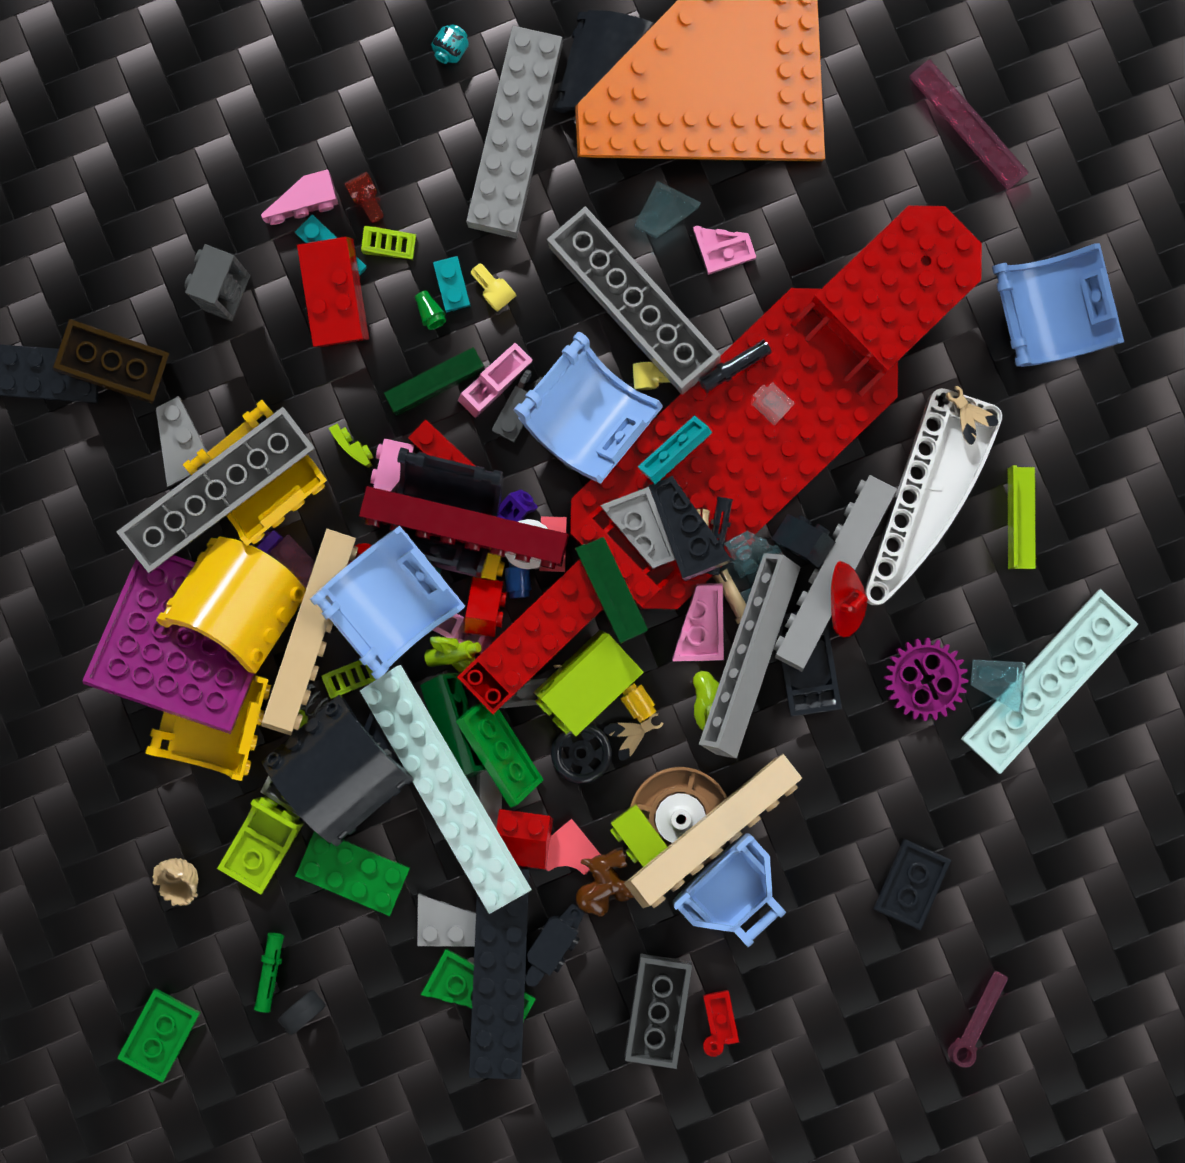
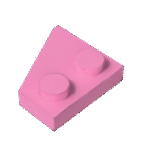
(723, 248)

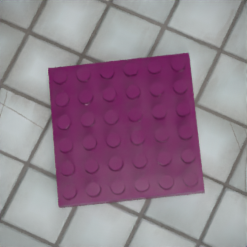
(166, 666)

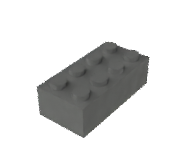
(217, 282)
(658, 1011)

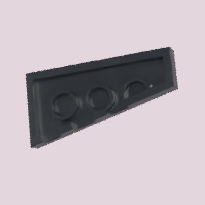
(688, 534)

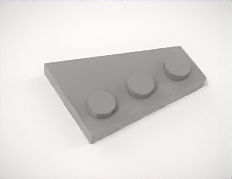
(178, 440)
(642, 526)
(444, 924)

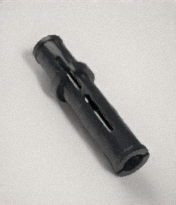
(726, 371)
(723, 505)

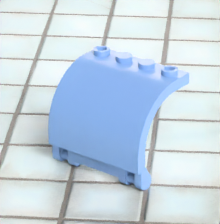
(585, 412)
(387, 600)

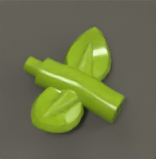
(450, 651)

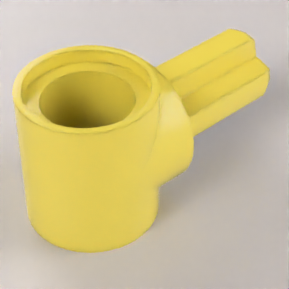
(495, 291)
(647, 376)

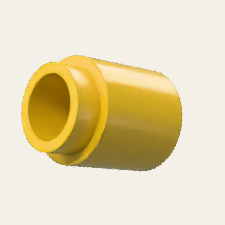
(638, 702)

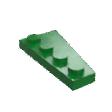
(454, 982)

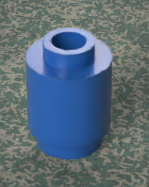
(517, 582)

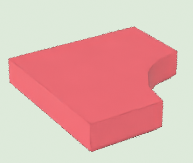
(569, 847)

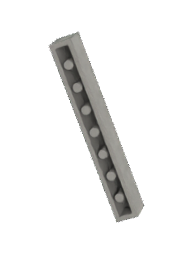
(849, 547)
(749, 655)

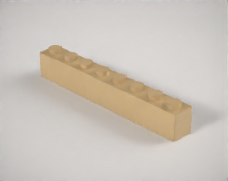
(306, 638)
(713, 831)

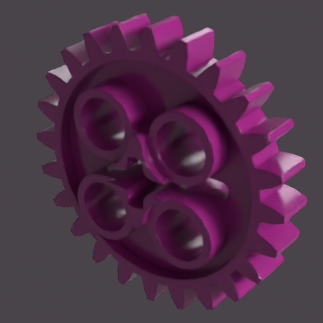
(946, 668)

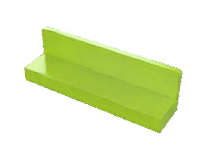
(1021, 517)

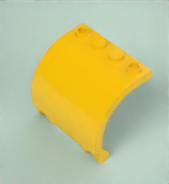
(275, 499)
(236, 600)
(211, 747)

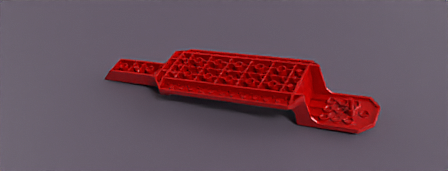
(829, 355)

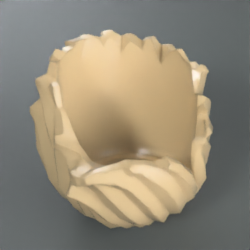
(176, 880)

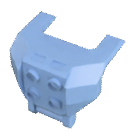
(732, 891)

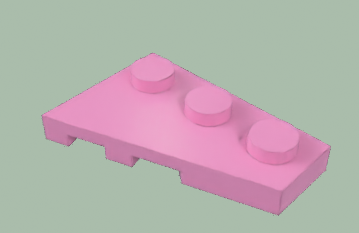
(703, 626)

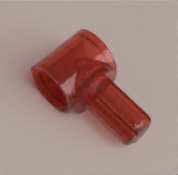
(364, 192)

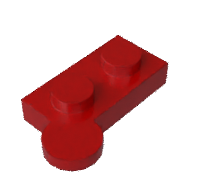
(720, 1021)

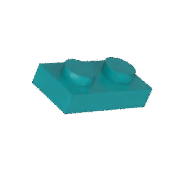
(451, 284)

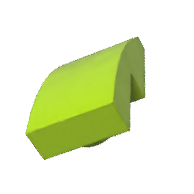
(356, 450)

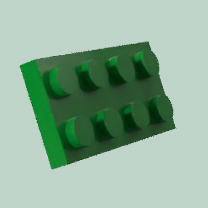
(500, 753)
(353, 873)

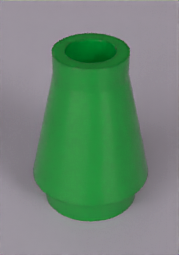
(430, 311)

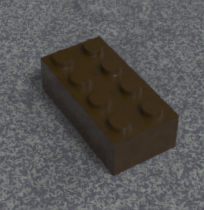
(110, 361)

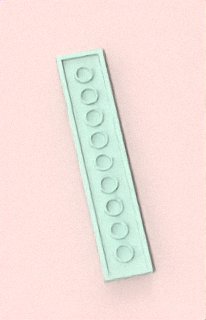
(445, 789)

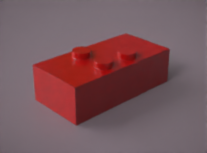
(333, 292)

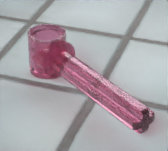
(978, 1021)

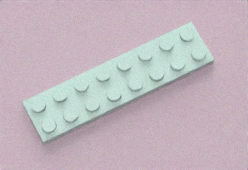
(1051, 680)

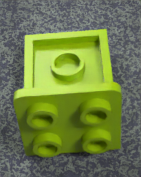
(261, 844)

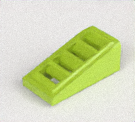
(387, 252)
(347, 669)

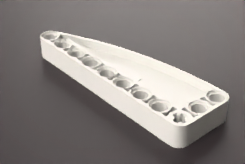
(939, 495)

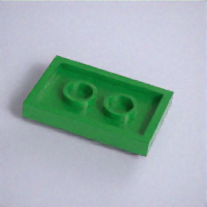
(159, 1035)

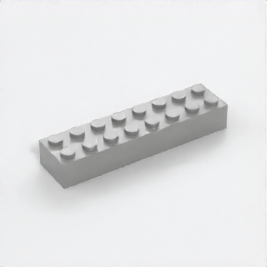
(514, 132)
(634, 300)
(215, 490)

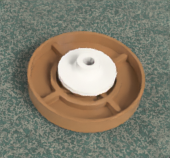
(677, 793)

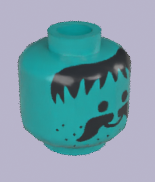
(450, 44)

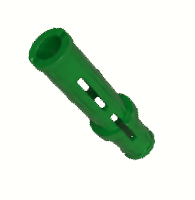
(271, 961)

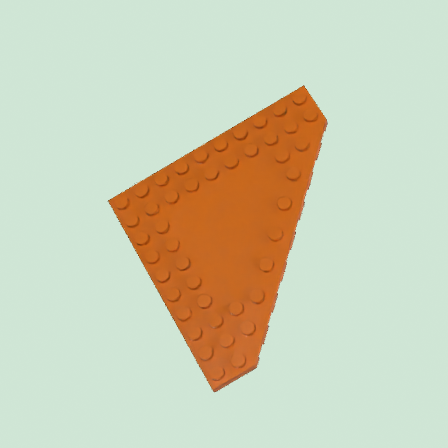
(713, 87)

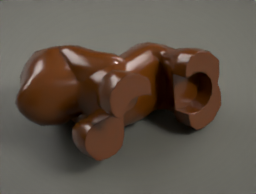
(595, 896)

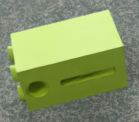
(587, 683)

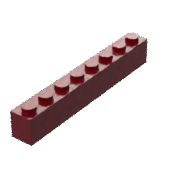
(464, 526)

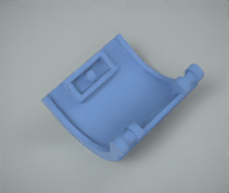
(1059, 306)

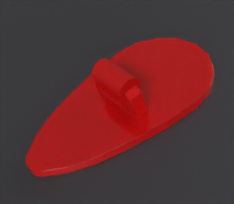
(847, 600)

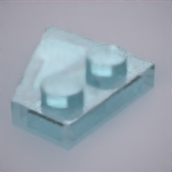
(664, 210)
(747, 552)
(1000, 681)

